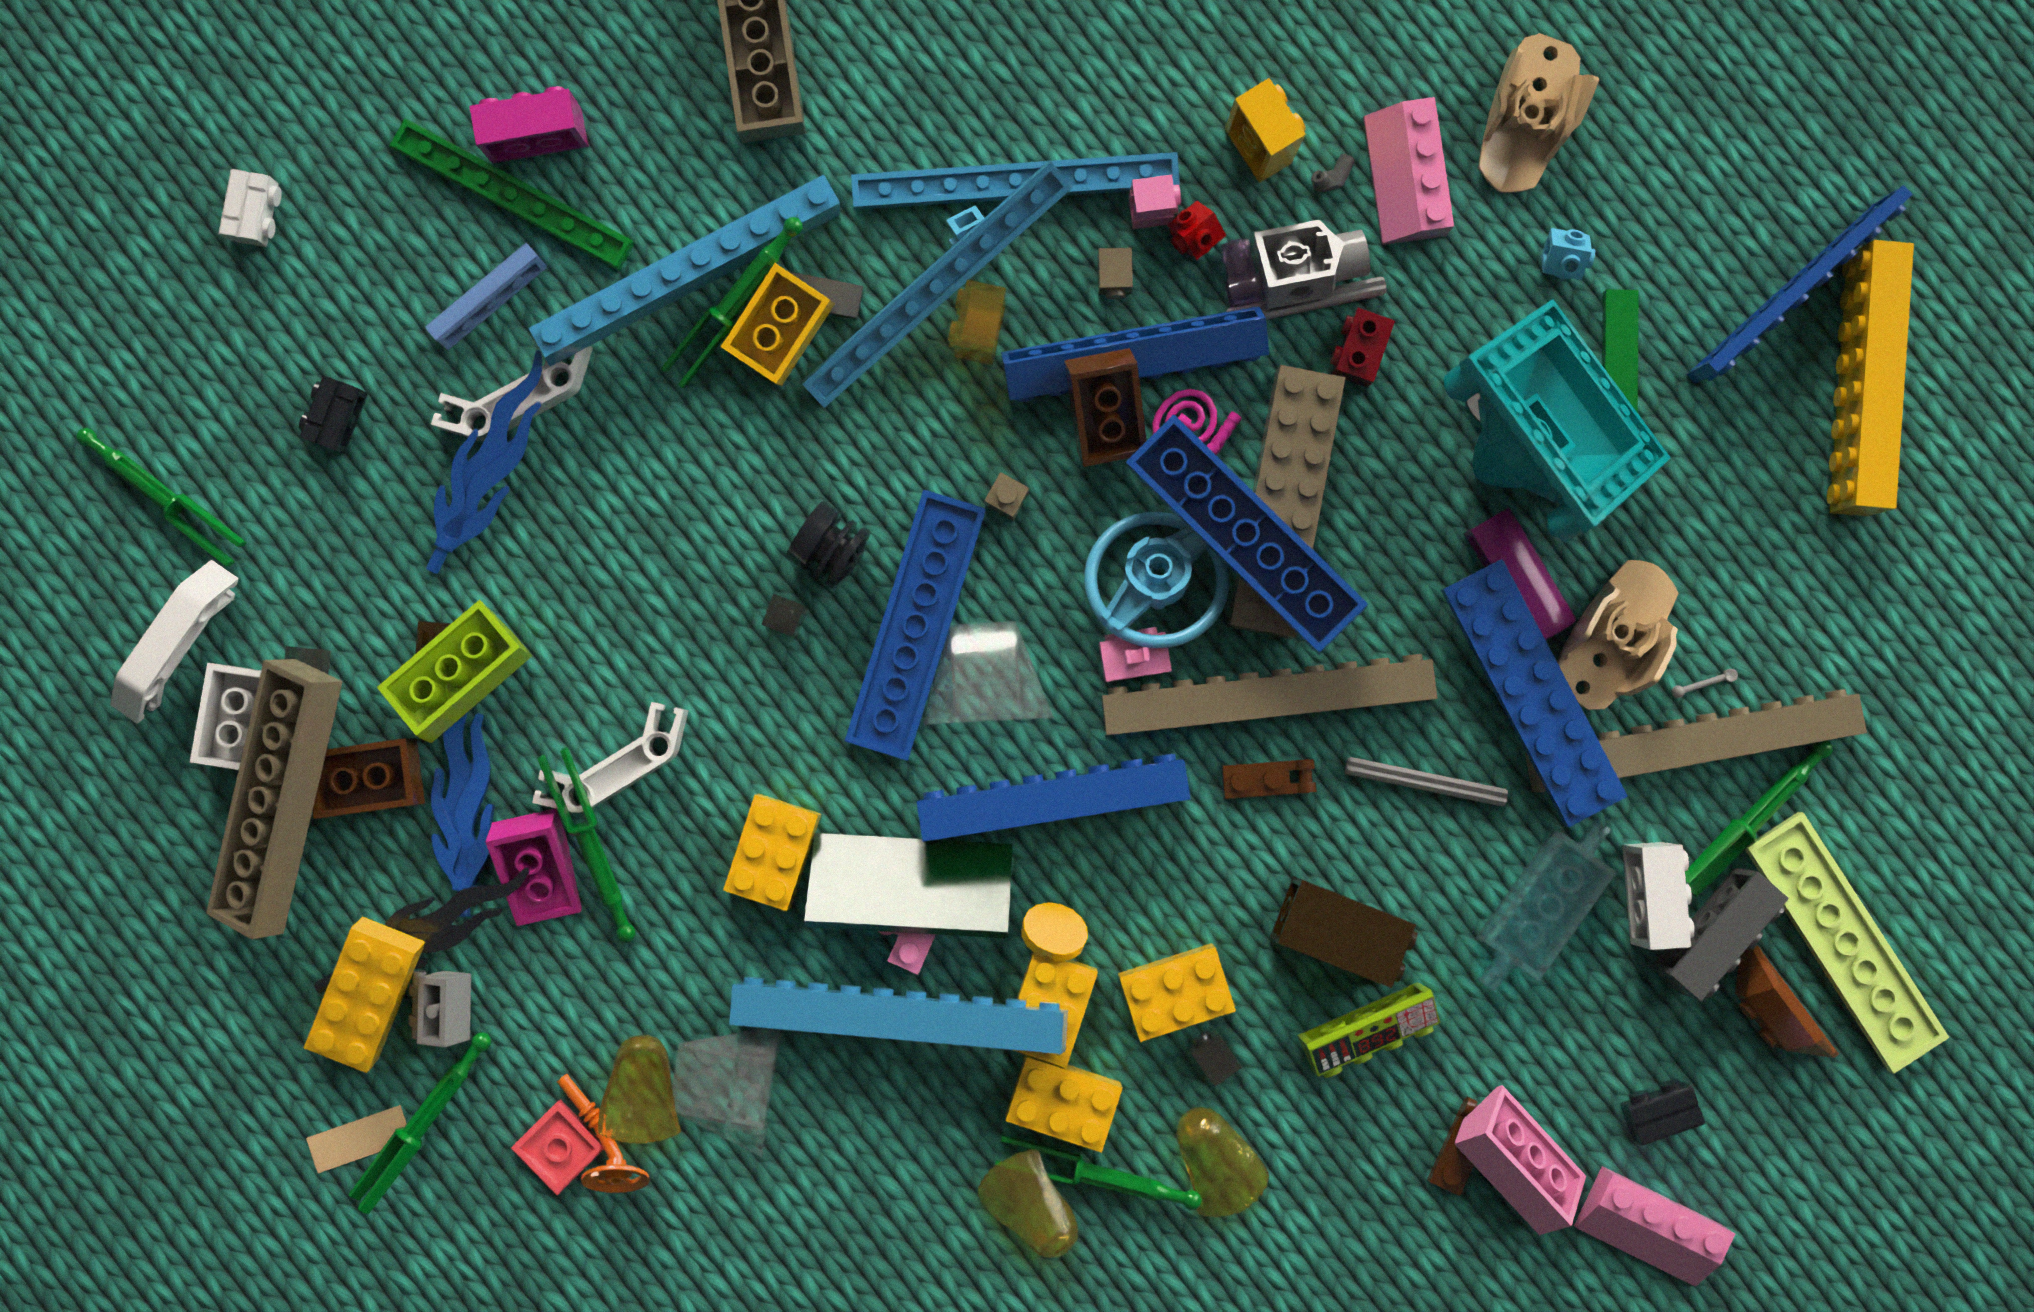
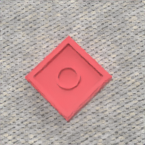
(558, 1147)

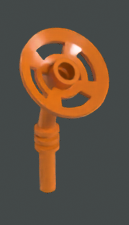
(615, 1172)

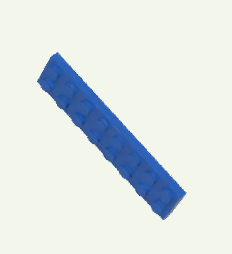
(1796, 289)
(915, 625)
(1534, 693)

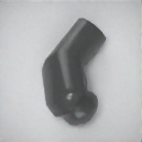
(1335, 178)

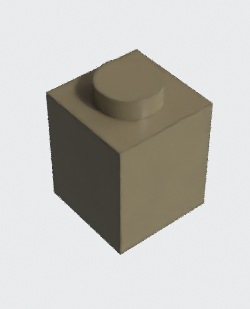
(1114, 272)
(1006, 496)

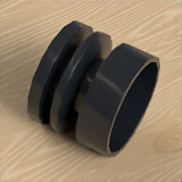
(827, 544)

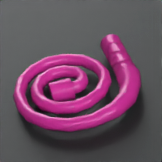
(1222, 434)

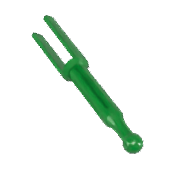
(735, 299)
(161, 496)
(1742, 831)
(589, 844)
(407, 1139)
(1112, 1179)

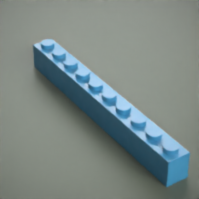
(681, 272)
(899, 1017)

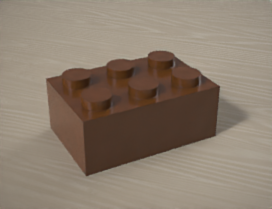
(1106, 406)
(369, 778)

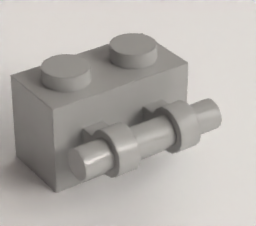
(440, 1007)

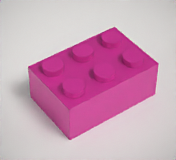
(528, 125)

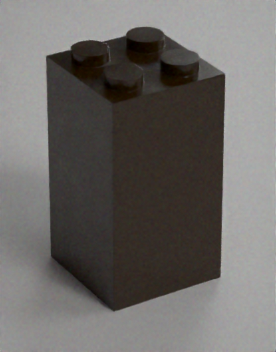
(1343, 932)

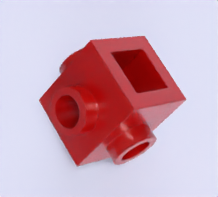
(1195, 230)

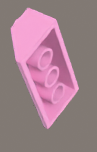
(1408, 171)
(1522, 1161)
(1653, 1228)

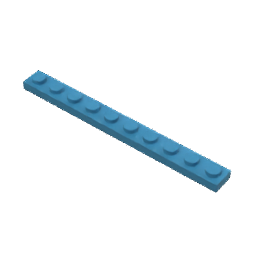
(1001, 180)
(937, 283)

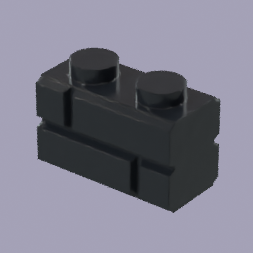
(332, 414)
(1662, 1112)

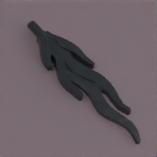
(437, 926)

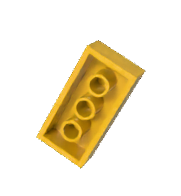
(364, 994)

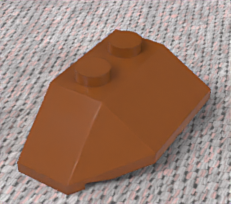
(1776, 1008)

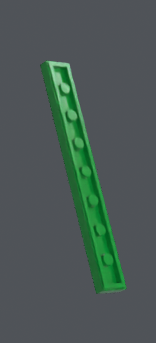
(512, 194)

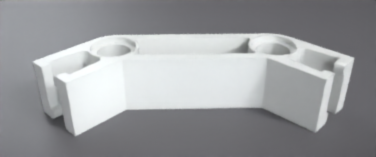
(545, 392)
(169, 638)
(622, 767)

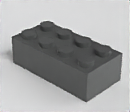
(1722, 932)

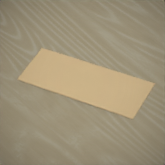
(354, 1139)

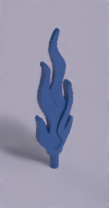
(488, 466)
(458, 811)

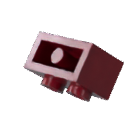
(1362, 347)

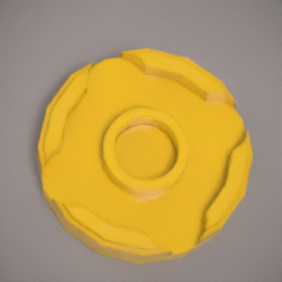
(1054, 931)

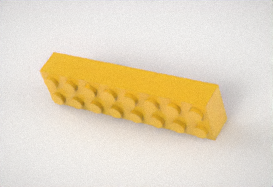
(1871, 379)

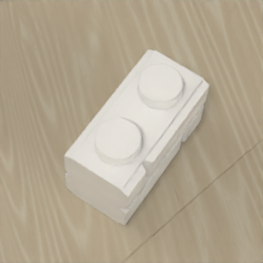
(249, 208)

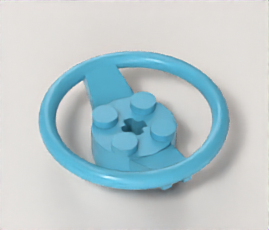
(1144, 589)

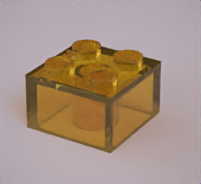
(979, 322)

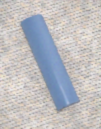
(486, 296)

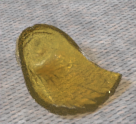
(639, 1094)
(1219, 1163)
(1029, 1204)

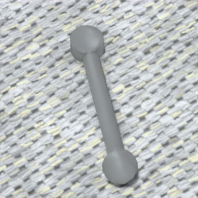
(1728, 675)

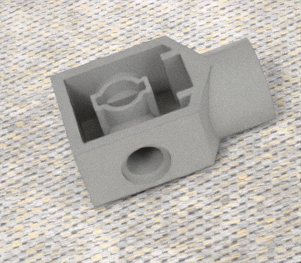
(1307, 261)

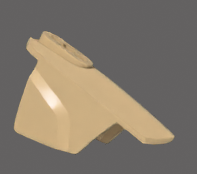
(1529, 124)
(1628, 633)

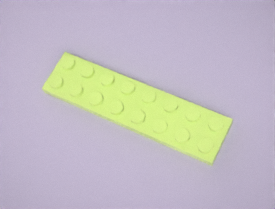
(1847, 943)

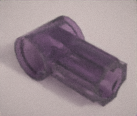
(1242, 281)

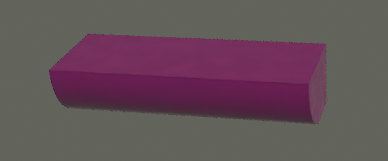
(1505, 539)

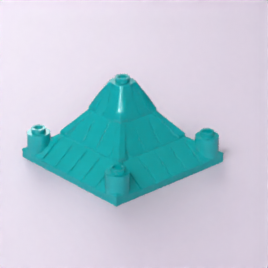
(1555, 422)

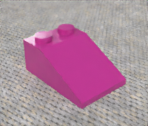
(541, 846)

